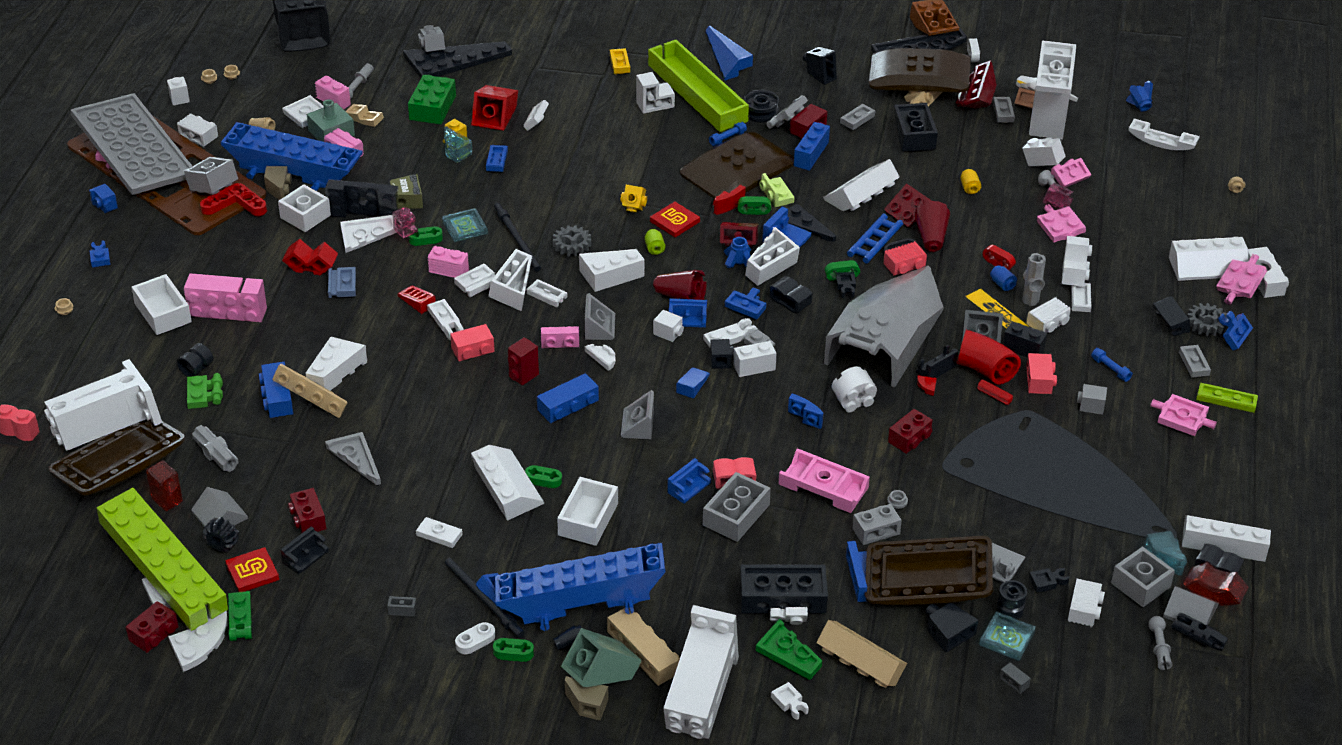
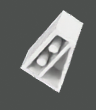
(772, 257)
(611, 267)
(511, 280)
(336, 361)

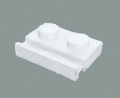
(475, 280)

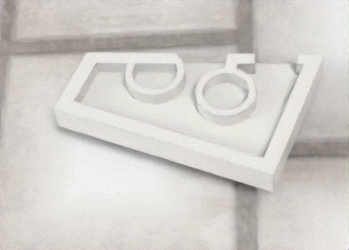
(365, 231)

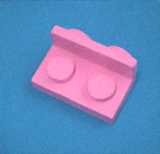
(1071, 172)
(559, 337)

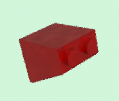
(493, 107)

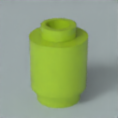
(654, 242)

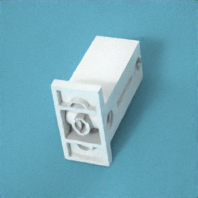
(1052, 89)
(101, 408)
(702, 673)

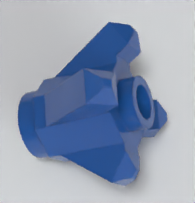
(1141, 96)
(737, 252)

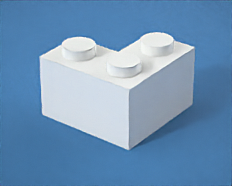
(652, 95)
(1075, 263)

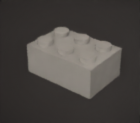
(736, 506)

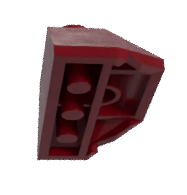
(981, 87)

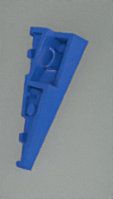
(728, 54)

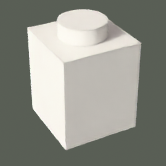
(178, 90)
(667, 326)

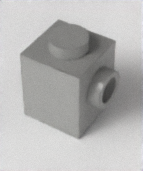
(1092, 399)

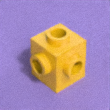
(633, 192)

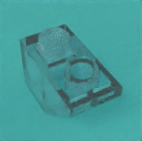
(456, 145)
(1166, 549)

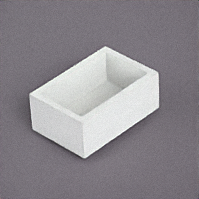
(161, 304)
(587, 511)

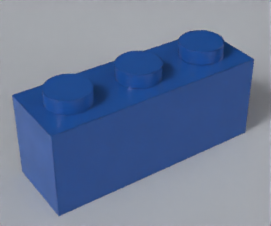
(811, 146)
(278, 396)
(568, 398)

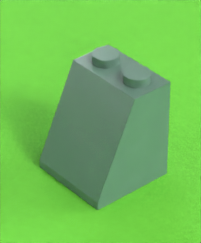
(599, 660)

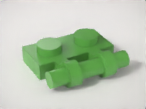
(198, 390)

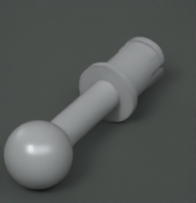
(361, 77)
(1162, 650)

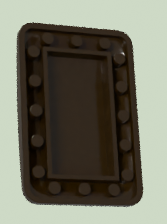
(920, 70)
(736, 163)
(116, 457)
(929, 570)

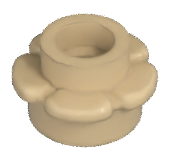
(231, 72)
(209, 76)
(1236, 184)
(63, 306)

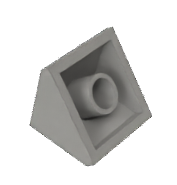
(598, 320)
(638, 418)
(217, 504)
(1190, 604)

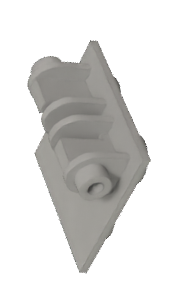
(1005, 563)

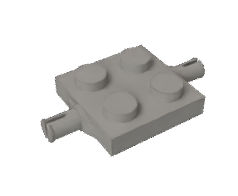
(788, 112)

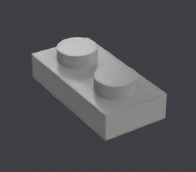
(1003, 109)
(857, 116)
(1194, 361)

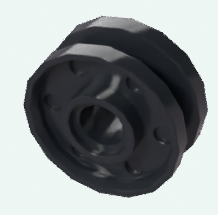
(762, 105)

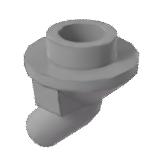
(1046, 178)

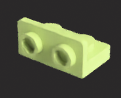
(776, 191)

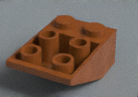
(932, 17)

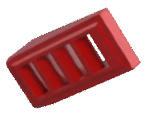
(419, 300)

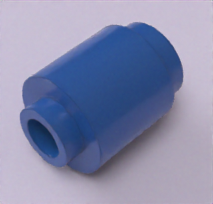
(1003, 278)

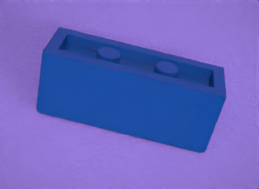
(857, 567)

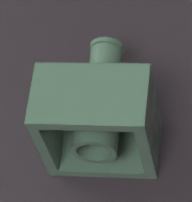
(329, 119)

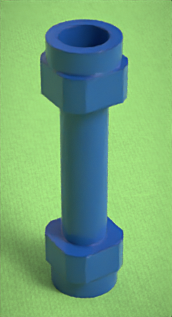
(716, 139)
(1122, 372)

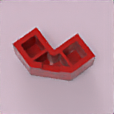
(303, 258)

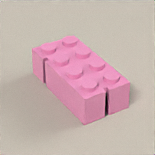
(220, 297)

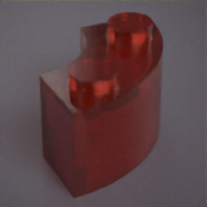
(1216, 585)

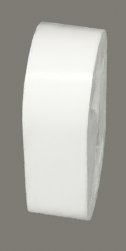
(973, 50)

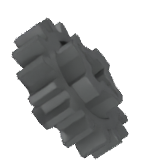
(571, 240)
(1206, 319)

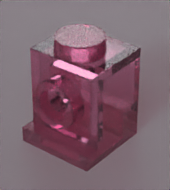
(1058, 196)
(404, 222)

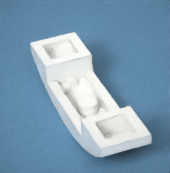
(1161, 139)

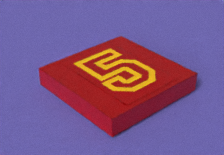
(675, 219)
(252, 570)

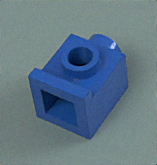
(103, 198)

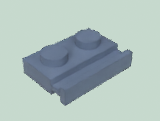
(342, 282)

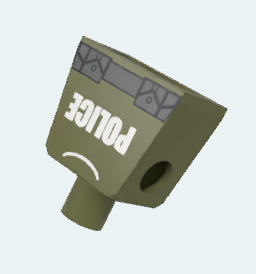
(409, 192)

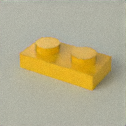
(619, 61)

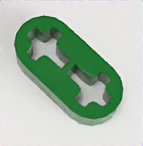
(754, 205)
(426, 236)
(842, 266)
(543, 476)
(513, 649)

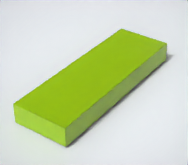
(1227, 397)

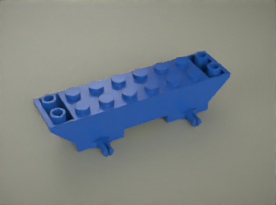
(304, 157)
(612, 577)

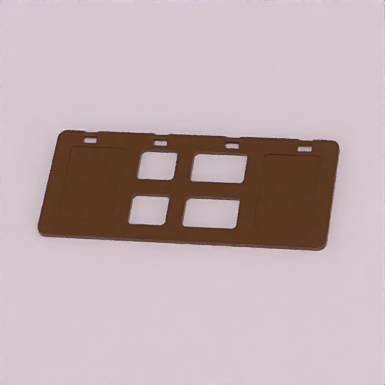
(183, 203)

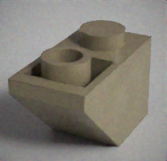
(277, 181)
(587, 700)

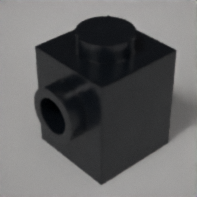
(721, 353)

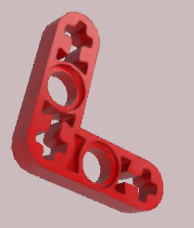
(212, 203)

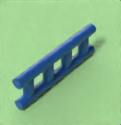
(873, 230)

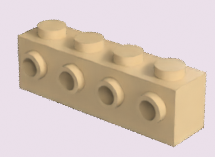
(861, 653)
(656, 657)

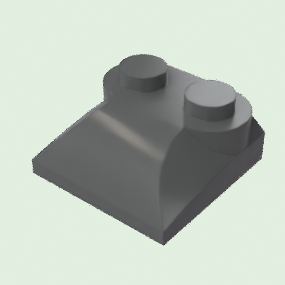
(984, 323)

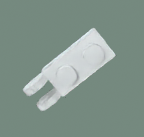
(444, 317)
(734, 332)

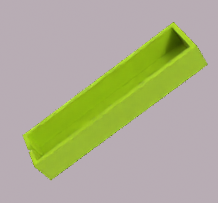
(698, 85)
(162, 558)

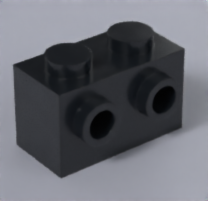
(1024, 339)

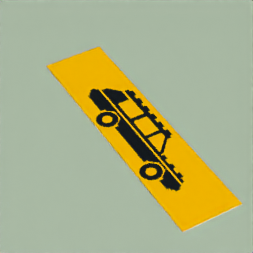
(988, 304)

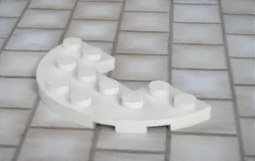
(192, 646)

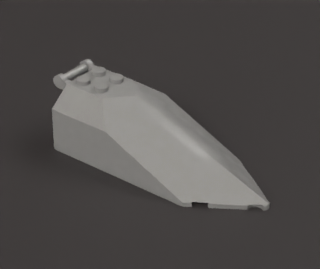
(889, 317)

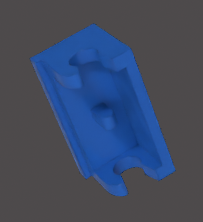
(692, 311)
(688, 481)

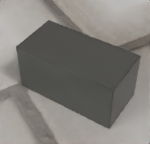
(402, 606)
(1015, 678)

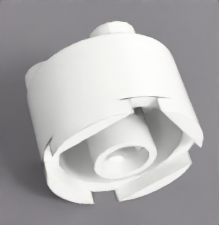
(854, 389)

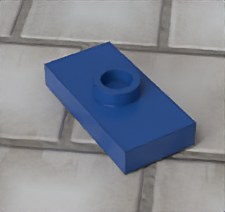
(496, 158)

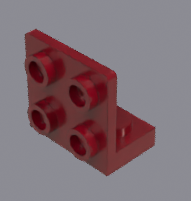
(904, 205)

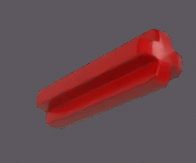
(995, 392)

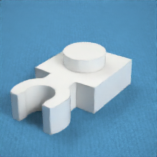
(794, 615)
(789, 698)

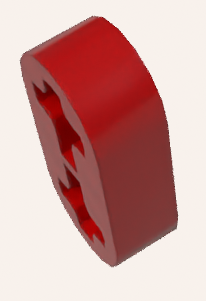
(999, 257)

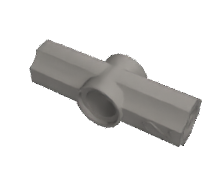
(1033, 279)
(215, 448)

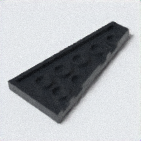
(941, 41)
(455, 57)

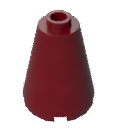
(932, 224)
(681, 285)

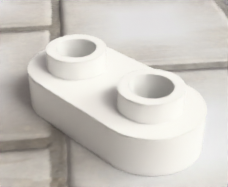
(476, 638)

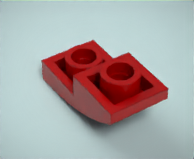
(728, 201)

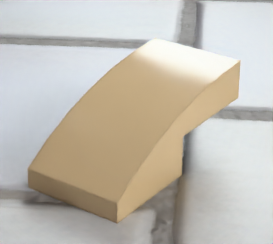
(362, 115)

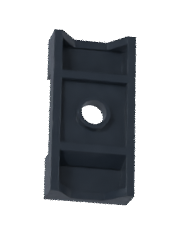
(345, 198)

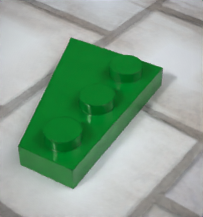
(788, 651)

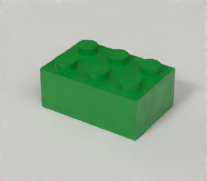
(432, 99)

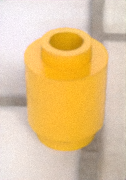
(970, 181)

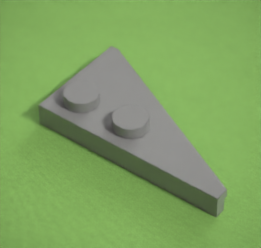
(355, 452)

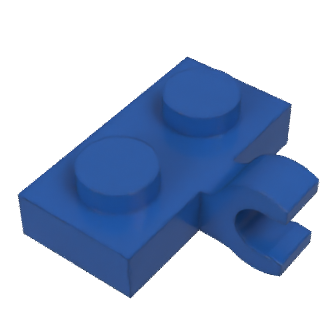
(746, 304)
(1237, 329)

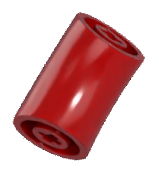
(988, 357)

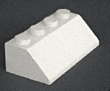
(863, 186)
(1206, 257)
(506, 480)
(1234, 538)

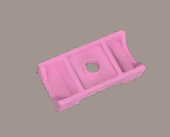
(842, 486)

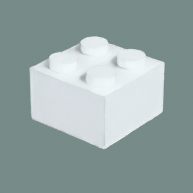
(304, 208)

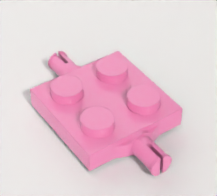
(1060, 223)
(1241, 278)
(1183, 414)

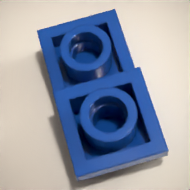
(811, 413)

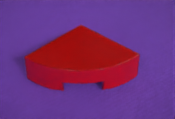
(927, 384)

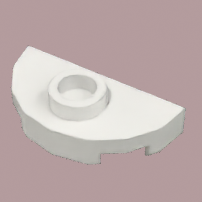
(602, 354)

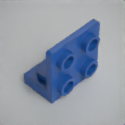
(780, 221)

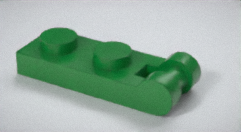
(240, 615)

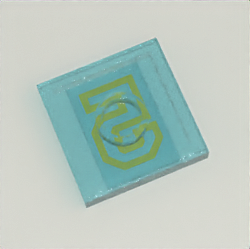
(465, 225)
(1007, 636)

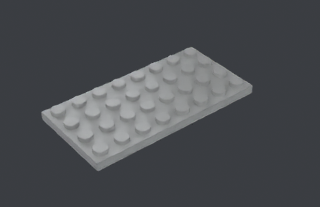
(132, 143)

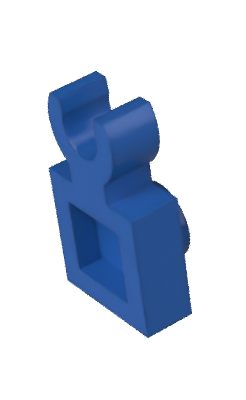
(99, 255)

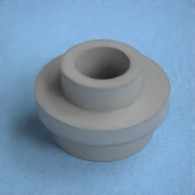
(897, 499)

